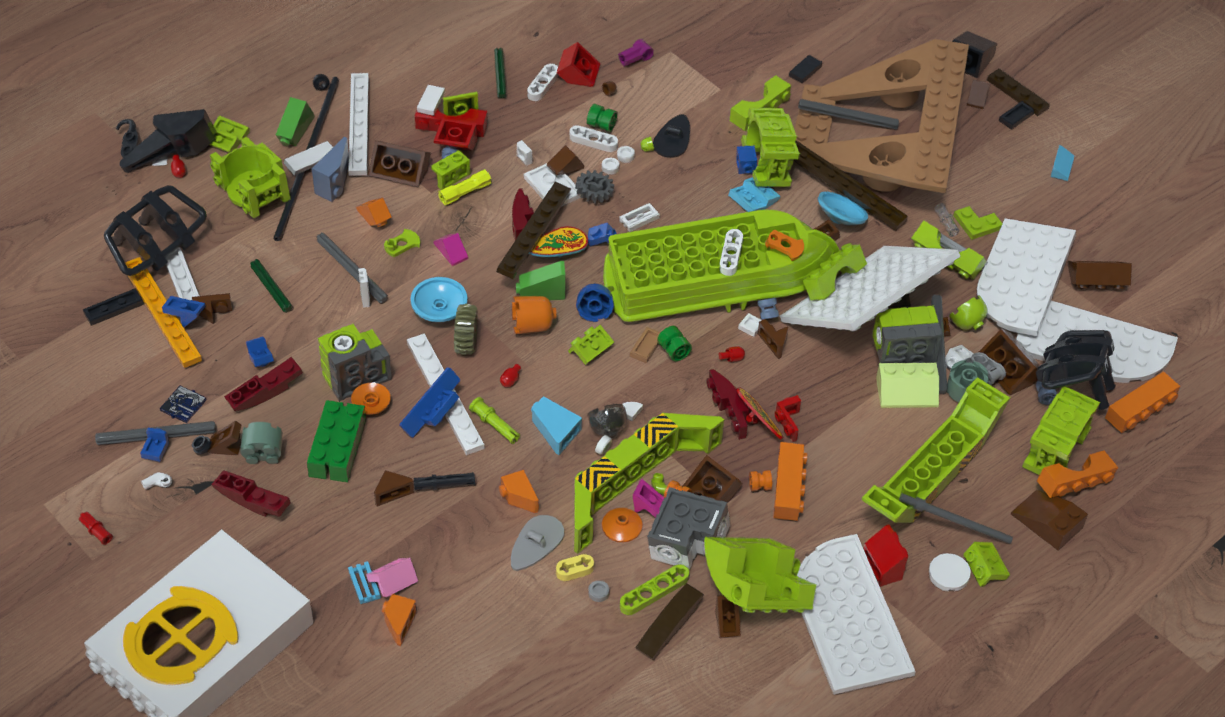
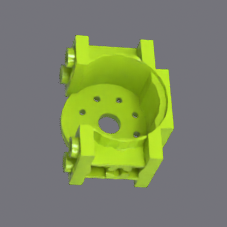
(775, 140)
(250, 176)
(1060, 428)

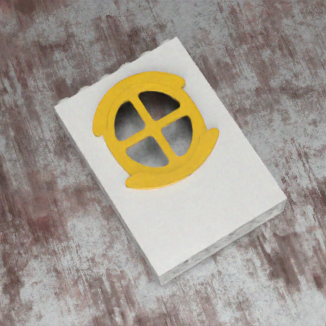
(253, 620)

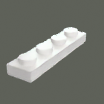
(181, 275)

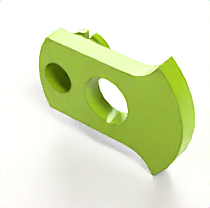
(408, 236)

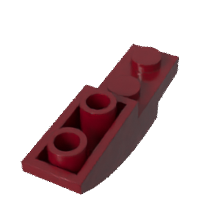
(520, 212)
(262, 389)
(727, 399)
(249, 495)

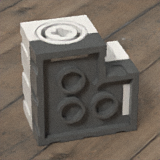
(683, 525)

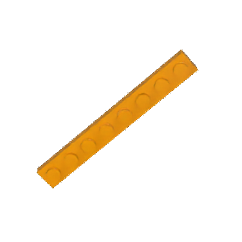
(169, 324)

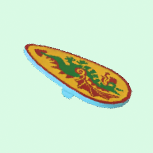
(561, 242)

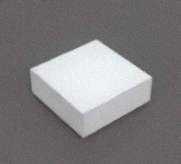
(524, 153)
(749, 325)

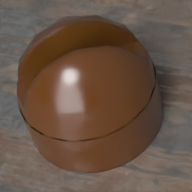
(609, 88)

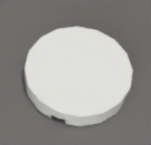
(949, 572)

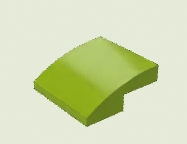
(228, 134)

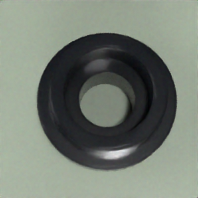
(319, 78)
(201, 444)

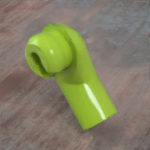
(658, 483)

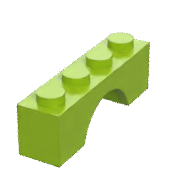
(775, 93)
(969, 262)
(822, 280)

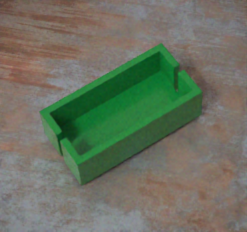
(336, 441)

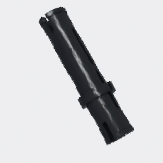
(452, 480)

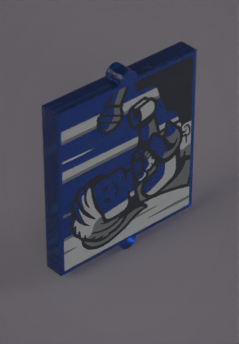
(183, 404)

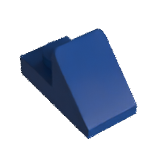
(184, 308)

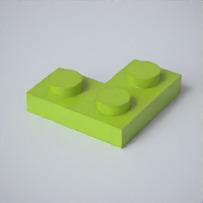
(975, 226)

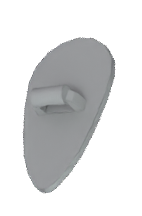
(536, 541)

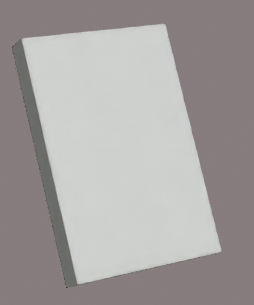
(543, 178)

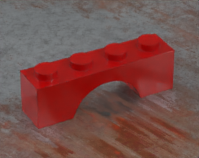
(432, 123)

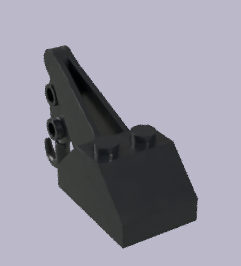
(177, 133)

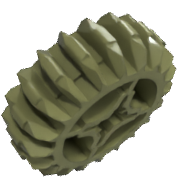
(465, 329)

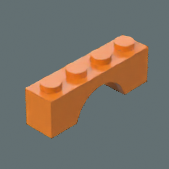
(1059, 480)

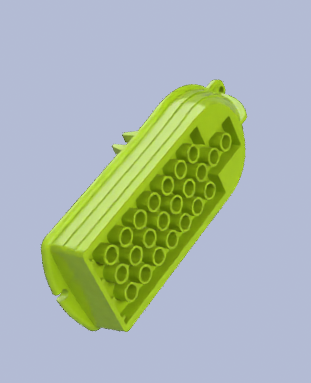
(679, 264)

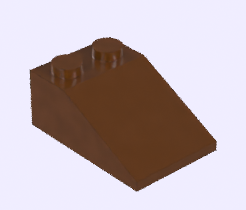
(713, 481)
(1051, 518)

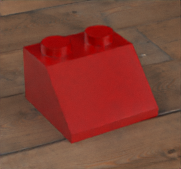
(578, 66)
(456, 134)

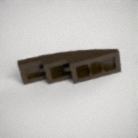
(669, 620)

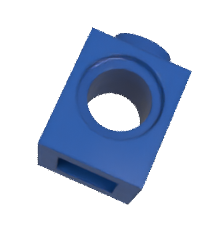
(746, 159)

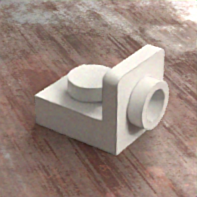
(957, 354)

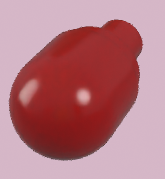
(178, 167)
(732, 354)
(510, 376)

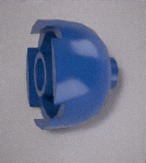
(594, 302)

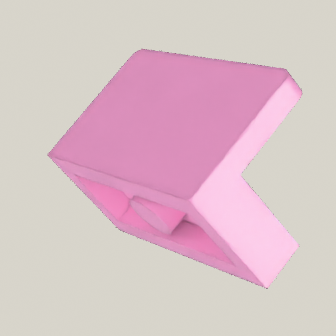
(394, 576)

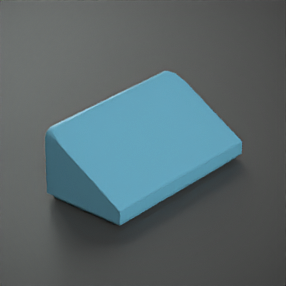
(1062, 164)

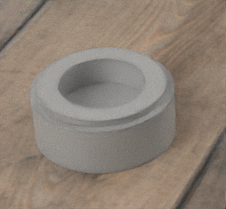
(598, 591)

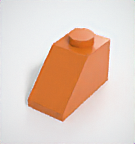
(375, 212)
(519, 492)
(398, 616)

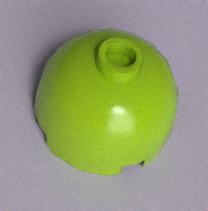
(970, 314)

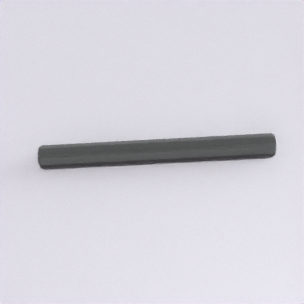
(848, 114)
(350, 266)
(941, 360)
(140, 434)

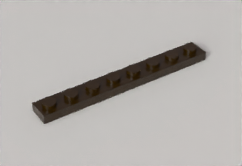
(850, 188)
(533, 230)

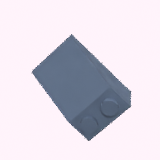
(331, 172)

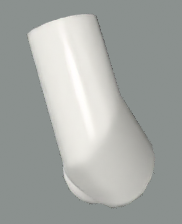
(157, 479)

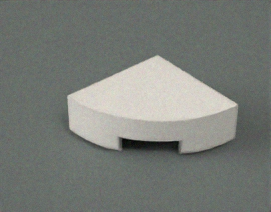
(632, 409)

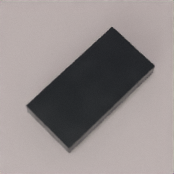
(805, 69)
(1016, 115)

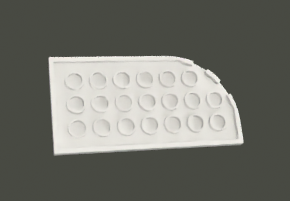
(1023, 273)
(1137, 350)
(851, 619)

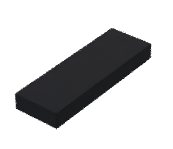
(113, 306)

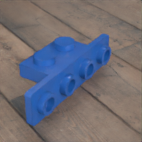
(433, 404)

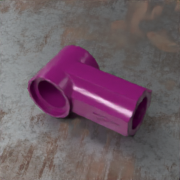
(638, 51)

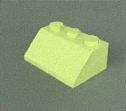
(908, 385)

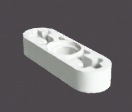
(542, 88)
(608, 144)
(728, 245)

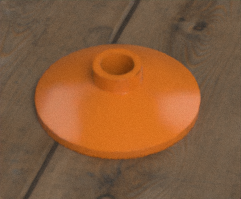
(373, 396)
(622, 531)

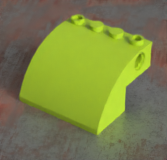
(757, 574)

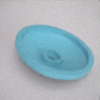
(842, 209)
(438, 299)

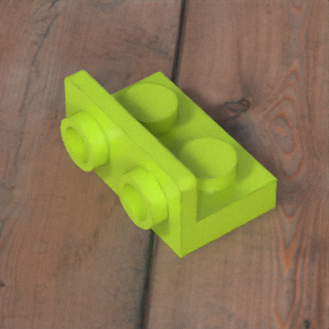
(451, 169)
(591, 344)
(985, 562)

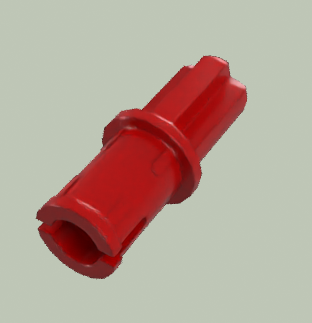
(95, 528)

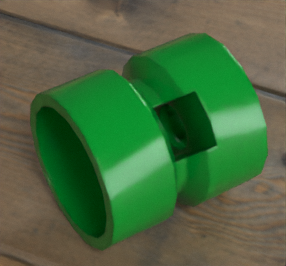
(600, 117)
(674, 343)

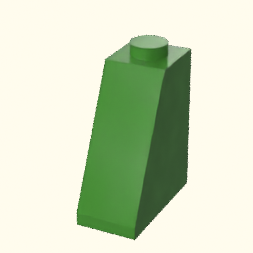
(294, 122)
(545, 281)

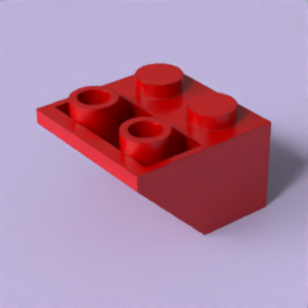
(886, 556)

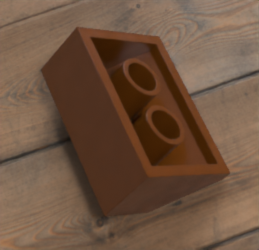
(398, 163)
(1100, 273)
(1015, 359)

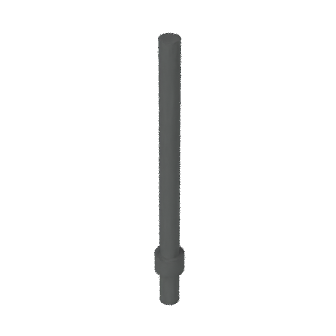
(920, 505)

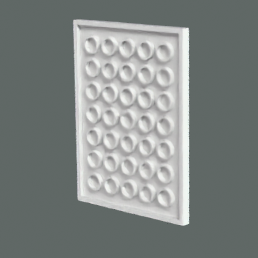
(862, 295)

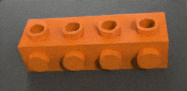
(1142, 402)
(789, 480)

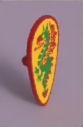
(758, 412)

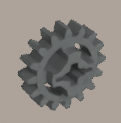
(594, 186)

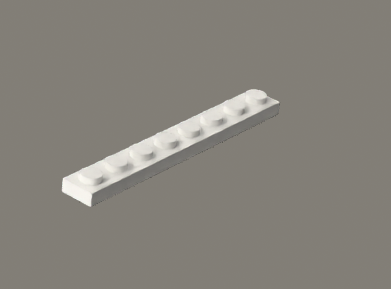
(358, 124)
(456, 416)

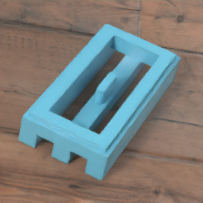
(359, 569)

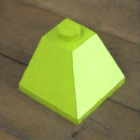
(460, 104)

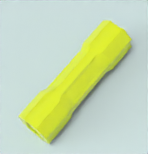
(453, 192)

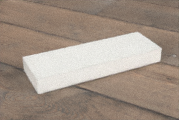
(307, 158)

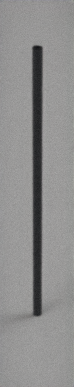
(299, 177)

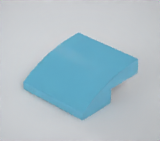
(754, 197)

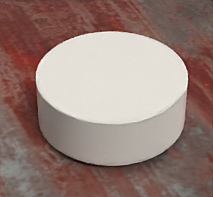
(625, 154)
(610, 165)
(603, 445)

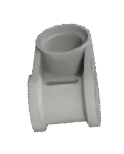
(995, 370)

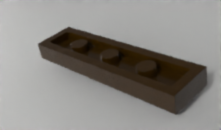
(1017, 91)

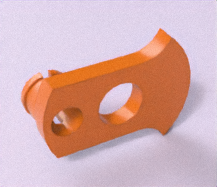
(796, 246)

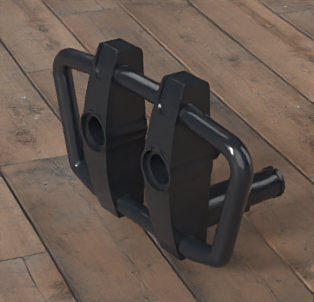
(155, 208)
(1080, 358)

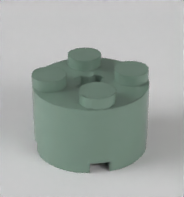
(962, 375)
(261, 443)

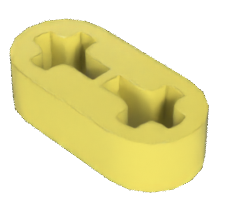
(574, 567)

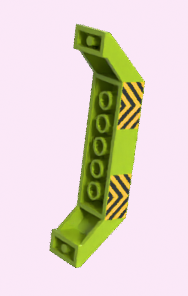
(942, 454)
(635, 459)

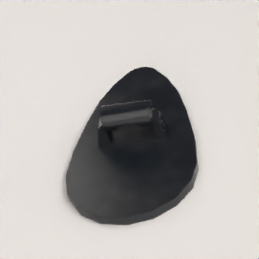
(673, 137)

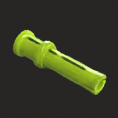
(488, 415)

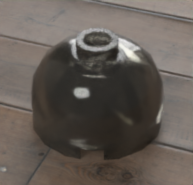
(608, 421)

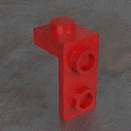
(784, 410)

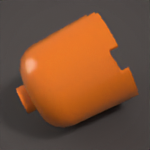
(532, 314)

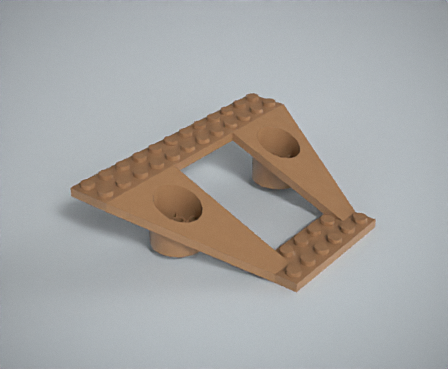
(908, 159)

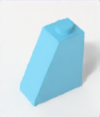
(555, 423)

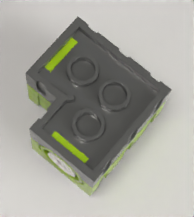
(907, 335)
(352, 360)

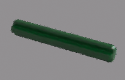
(500, 73)
(271, 285)

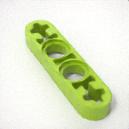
(652, 587)

